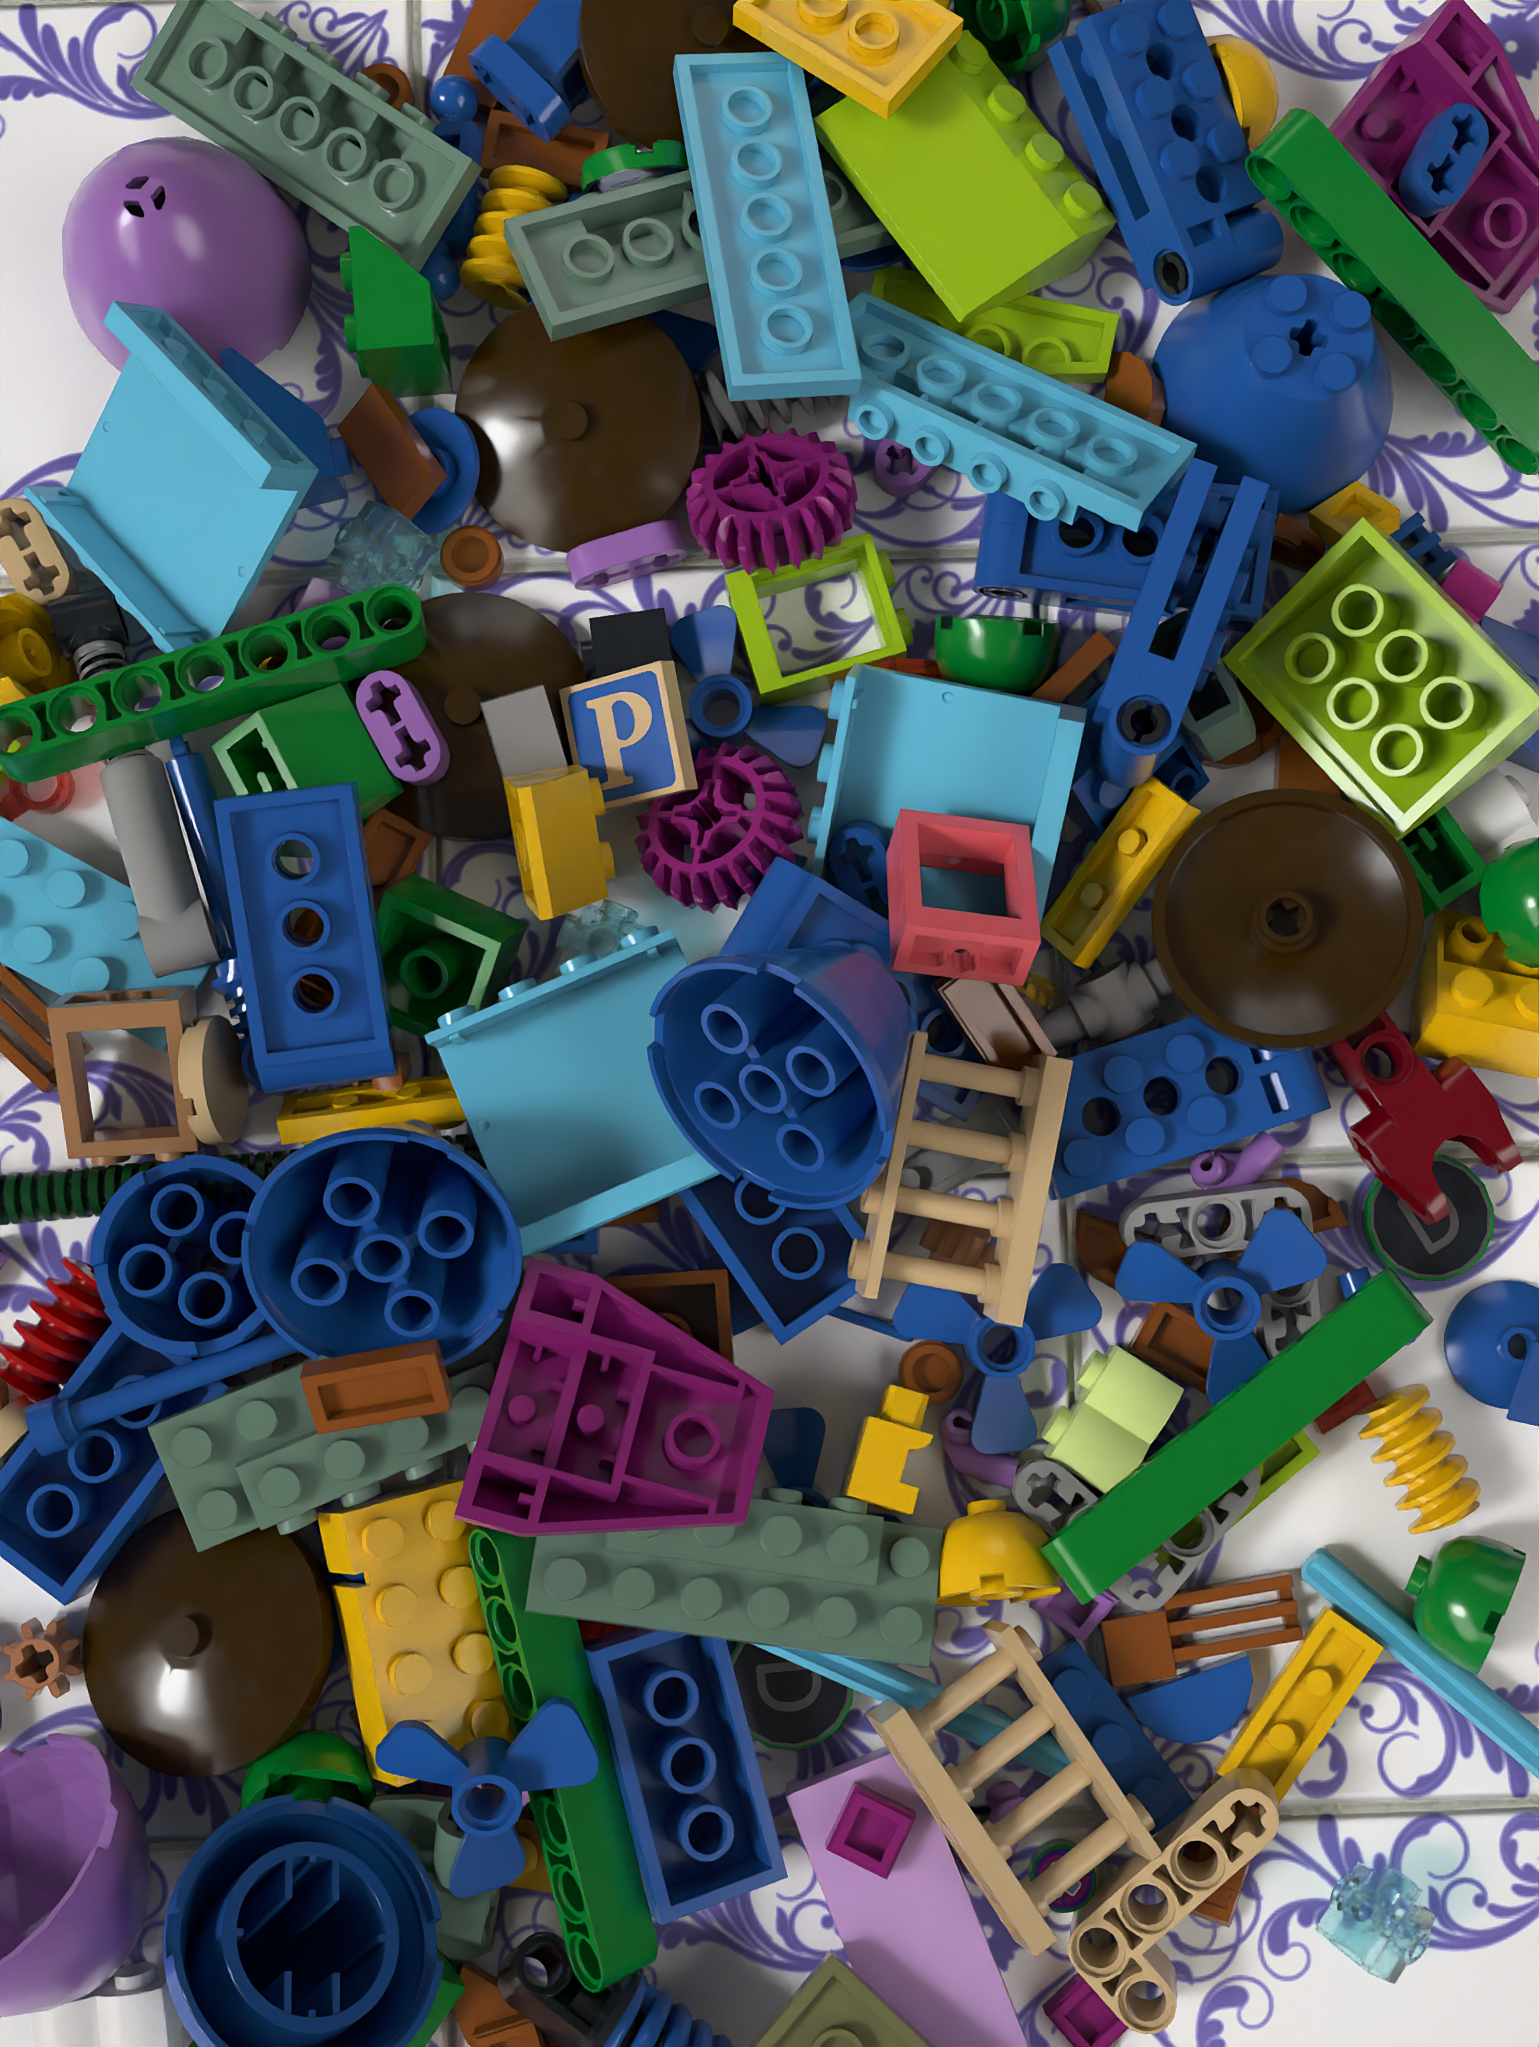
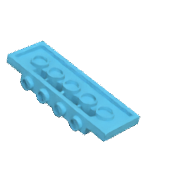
(1006, 422)

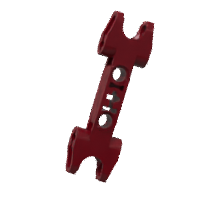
(1416, 1114)

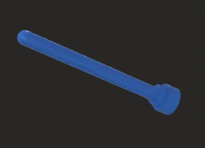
(57, 1422)

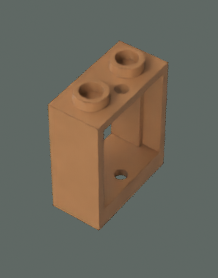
(113, 1010)

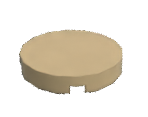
(214, 1080)

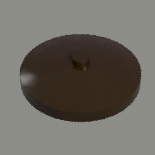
(631, 53)
(580, 428)
(474, 653)
(1287, 920)
(208, 1651)

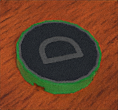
(625, 166)
(1437, 1249)
(786, 1702)

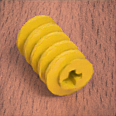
(490, 267)
(1420, 1458)

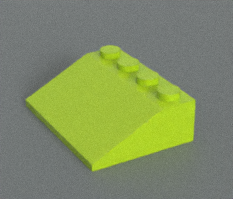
(969, 184)
(1386, 681)

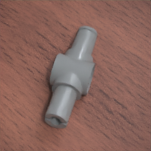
(1107, 1004)

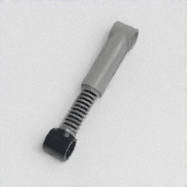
(140, 802)

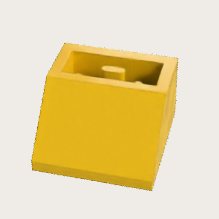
(1475, 999)

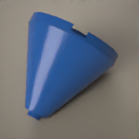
(303, 1931)

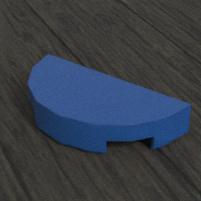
(1196, 1702)

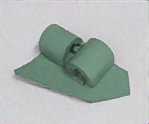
(431, 1831)

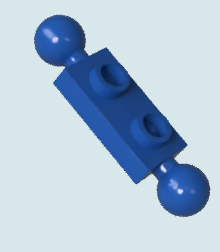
(454, 106)

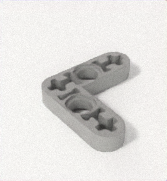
(1246, 1211)
(1166, 1579)

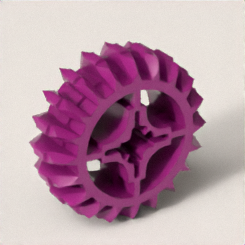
(771, 500)
(728, 840)

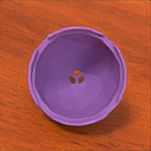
(215, 257)
(68, 1873)

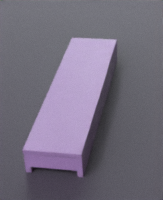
(919, 1928)

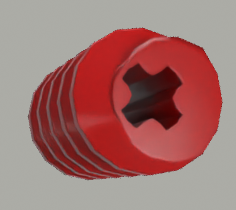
(58, 1337)

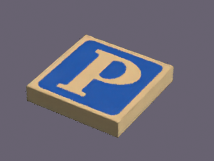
(631, 734)

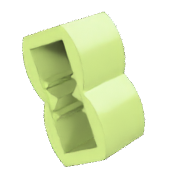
(1111, 1419)

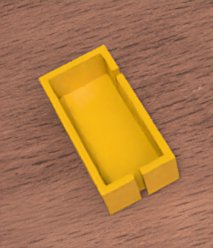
(418, 1622)

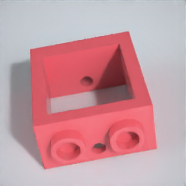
(926, 937)

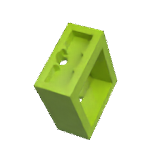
(852, 555)

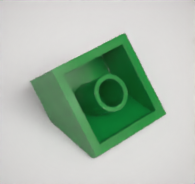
(442, 952)

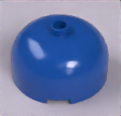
(155, 1257)

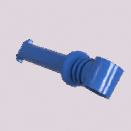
(195, 799)

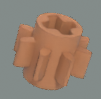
(958, 1243)
(28, 1670)

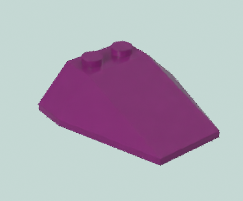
(1494, 225)
(610, 1420)

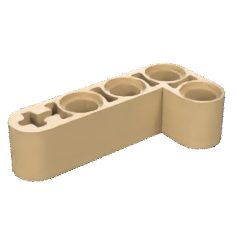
(1185, 1885)

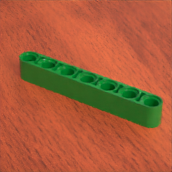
(1405, 282)
(178, 673)
(1235, 1435)
(578, 1826)

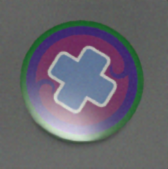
(1076, 1895)

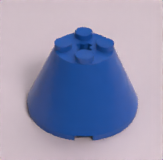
(1279, 385)
(786, 1067)
(381, 1244)

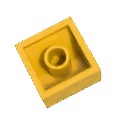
(558, 839)

